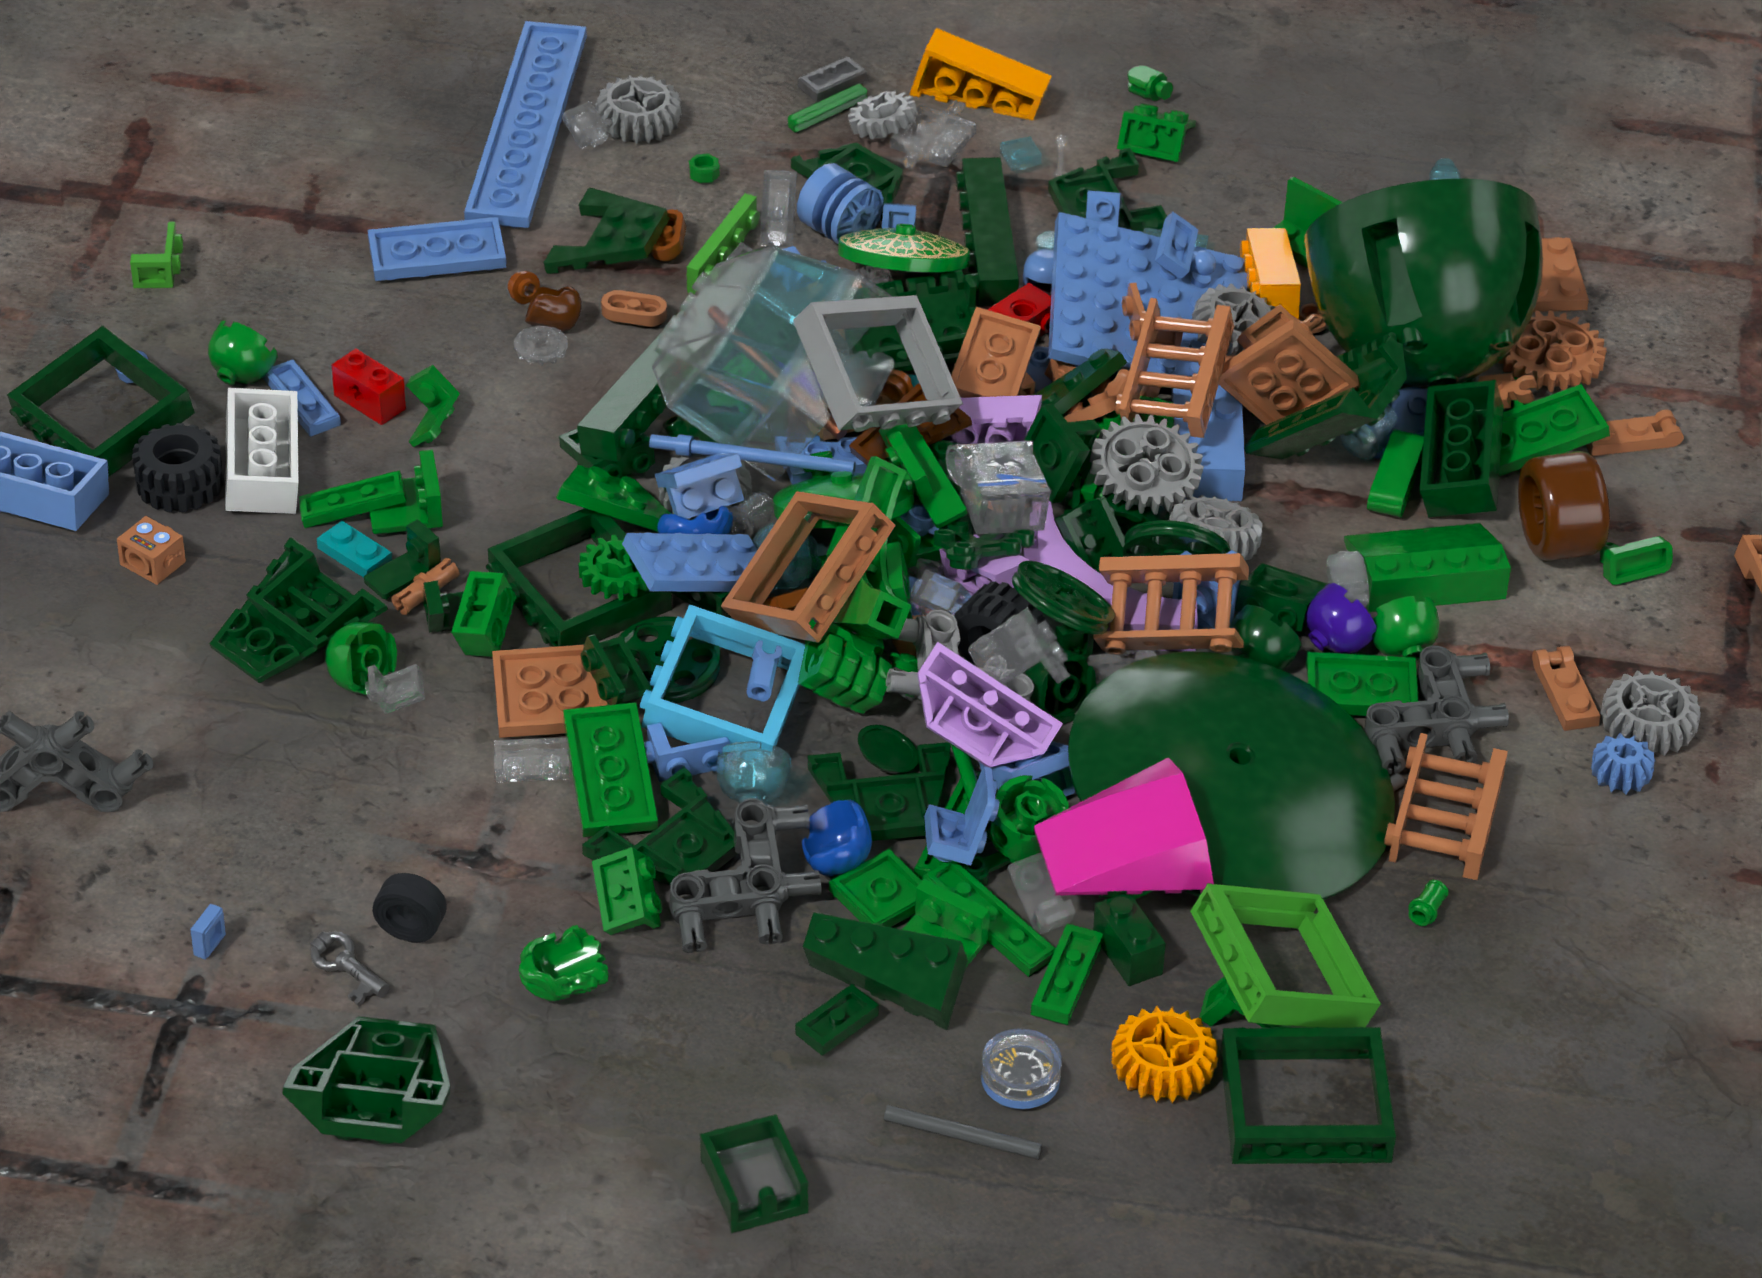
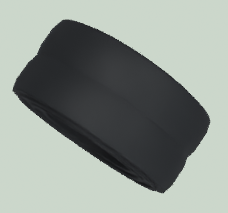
(409, 907)

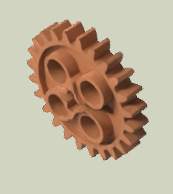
(1569, 362)

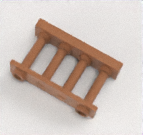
(1202, 385)
(1155, 572)
(1475, 825)

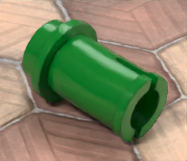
(1424, 908)

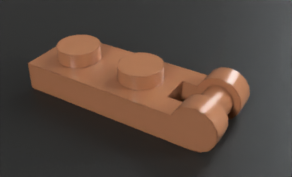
(1639, 435)
(1566, 688)

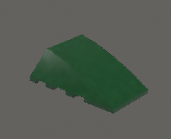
(290, 616)

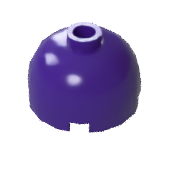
(1337, 622)

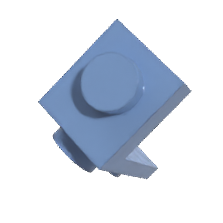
(695, 757)

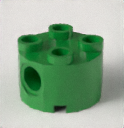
(1021, 807)

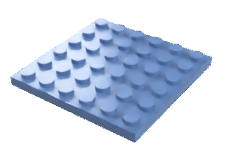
(1093, 274)

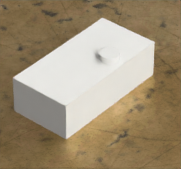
(261, 451)

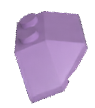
(981, 712)

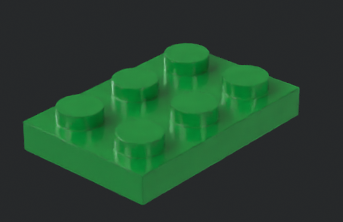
(1362, 680)

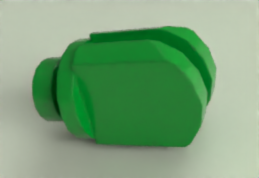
(1149, 83)

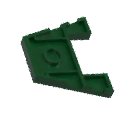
(1071, 191)
(623, 234)
(891, 803)
(683, 844)

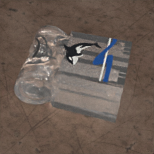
(1000, 485)

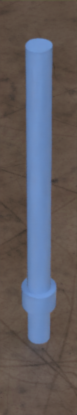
(686, 446)

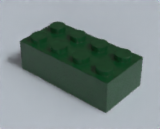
(1462, 448)

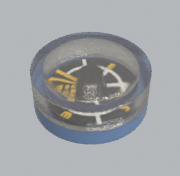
(1021, 1068)

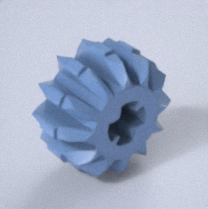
(1622, 763)

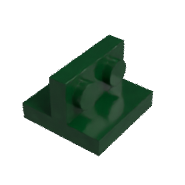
(1060, 448)

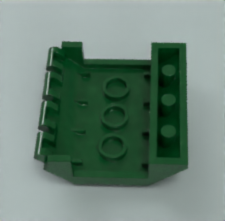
(945, 307)
(1380, 376)

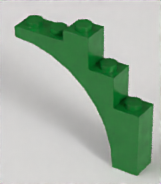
(872, 606)

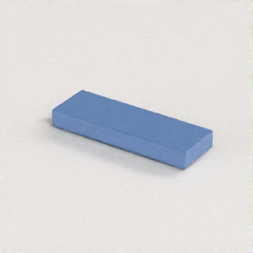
(314, 410)

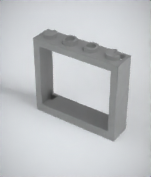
(918, 340)

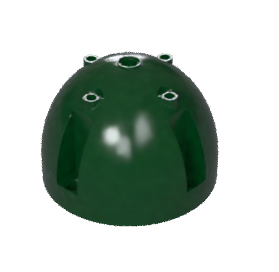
(1437, 265)

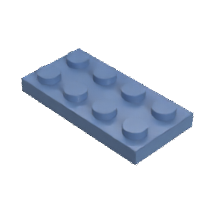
(436, 249)
(689, 560)

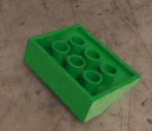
(1436, 562)

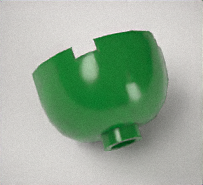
(239, 354)
(1405, 627)
(357, 648)

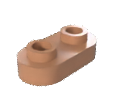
(634, 308)
(1099, 406)

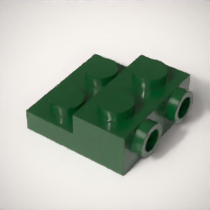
(635, 460)
(1280, 593)

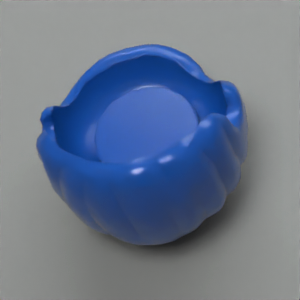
(711, 522)
(837, 838)

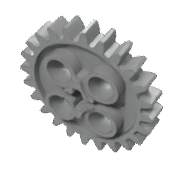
(1155, 464)

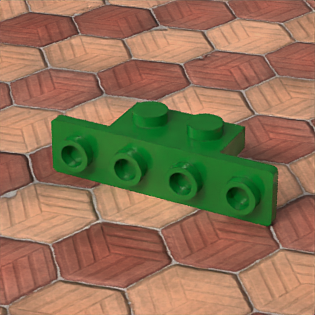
(923, 474)

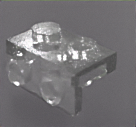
(531, 760)

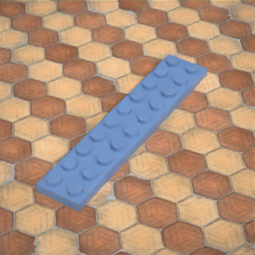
(526, 124)

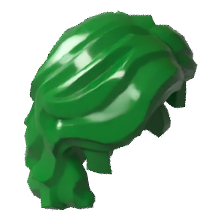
(563, 966)

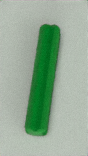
(826, 108)

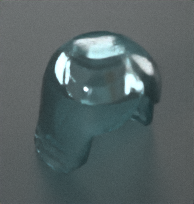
(1370, 440)

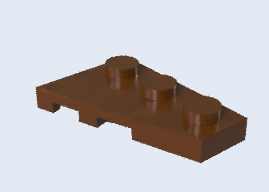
(871, 443)

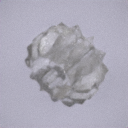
(1349, 572)

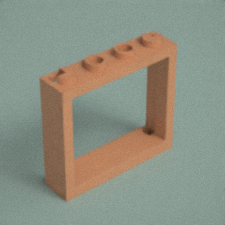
(832, 583)

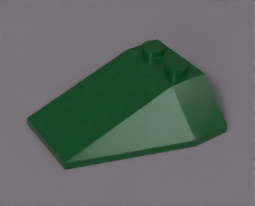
(372, 1081)

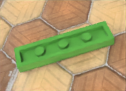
(724, 239)

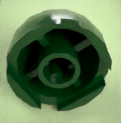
(1265, 639)
(1066, 697)

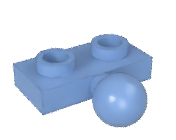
(1177, 249)

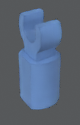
(762, 672)

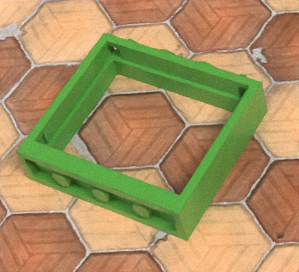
(1219, 917)

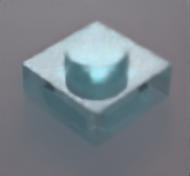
(1020, 153)

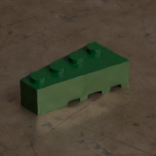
(890, 963)

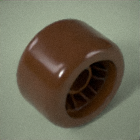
(1563, 506)

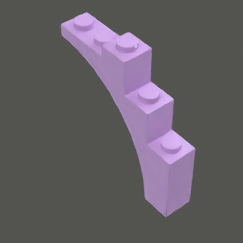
(1054, 551)

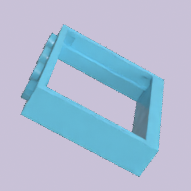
(733, 635)

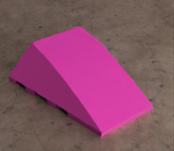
(1129, 838)

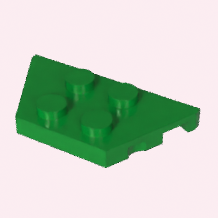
(611, 496)

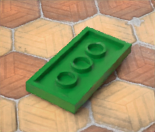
(1550, 427)
(610, 769)

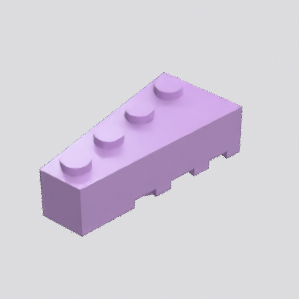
(997, 418)

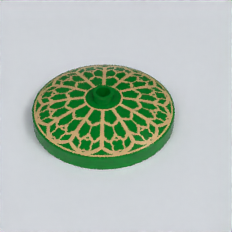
(903, 250)

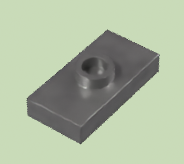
(832, 79)

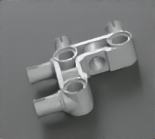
(925, 633)

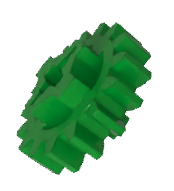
(609, 569)

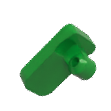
(1636, 560)

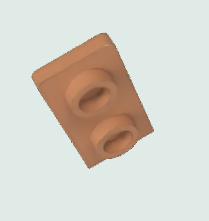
(1133, 307)

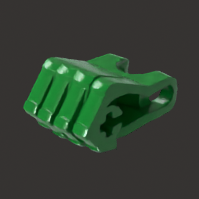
(845, 668)

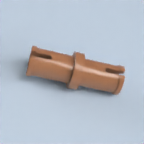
(413, 594)

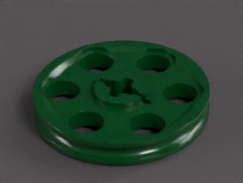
(1172, 538)
(1063, 597)
(650, 654)

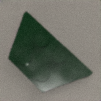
(861, 163)

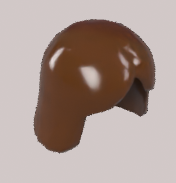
(554, 308)

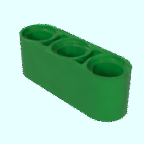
(1396, 474)

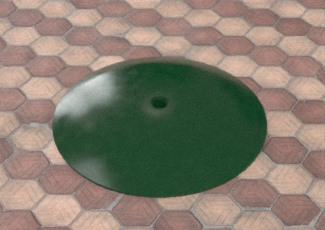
(1271, 764)

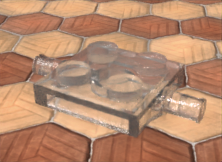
(934, 135)

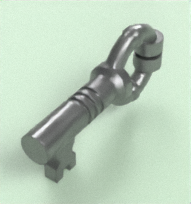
(346, 962)

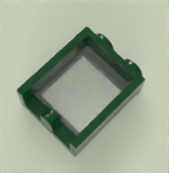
(754, 1173)

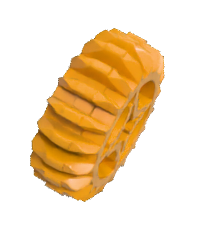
(1164, 1054)

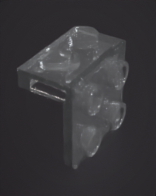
(1017, 647)

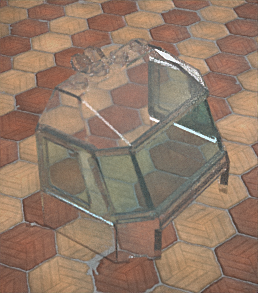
(737, 356)

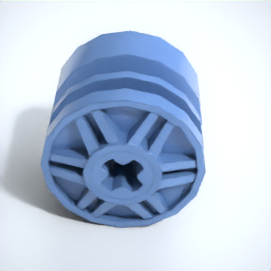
(838, 202)

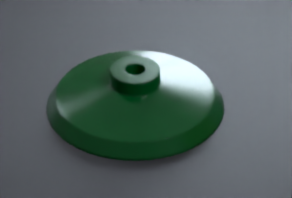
(887, 749)

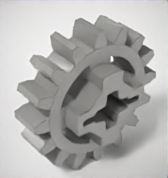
(882, 115)

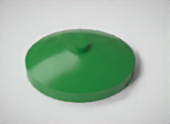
(839, 485)

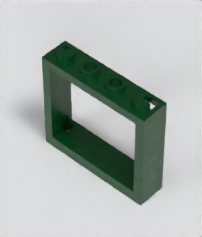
(101, 345)
(555, 536)
(1306, 1142)

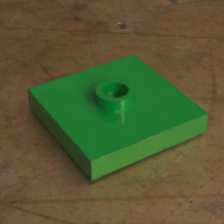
(878, 890)

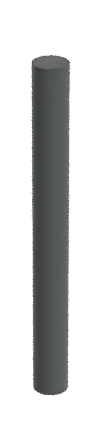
(963, 1132)

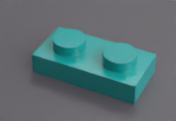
(353, 549)

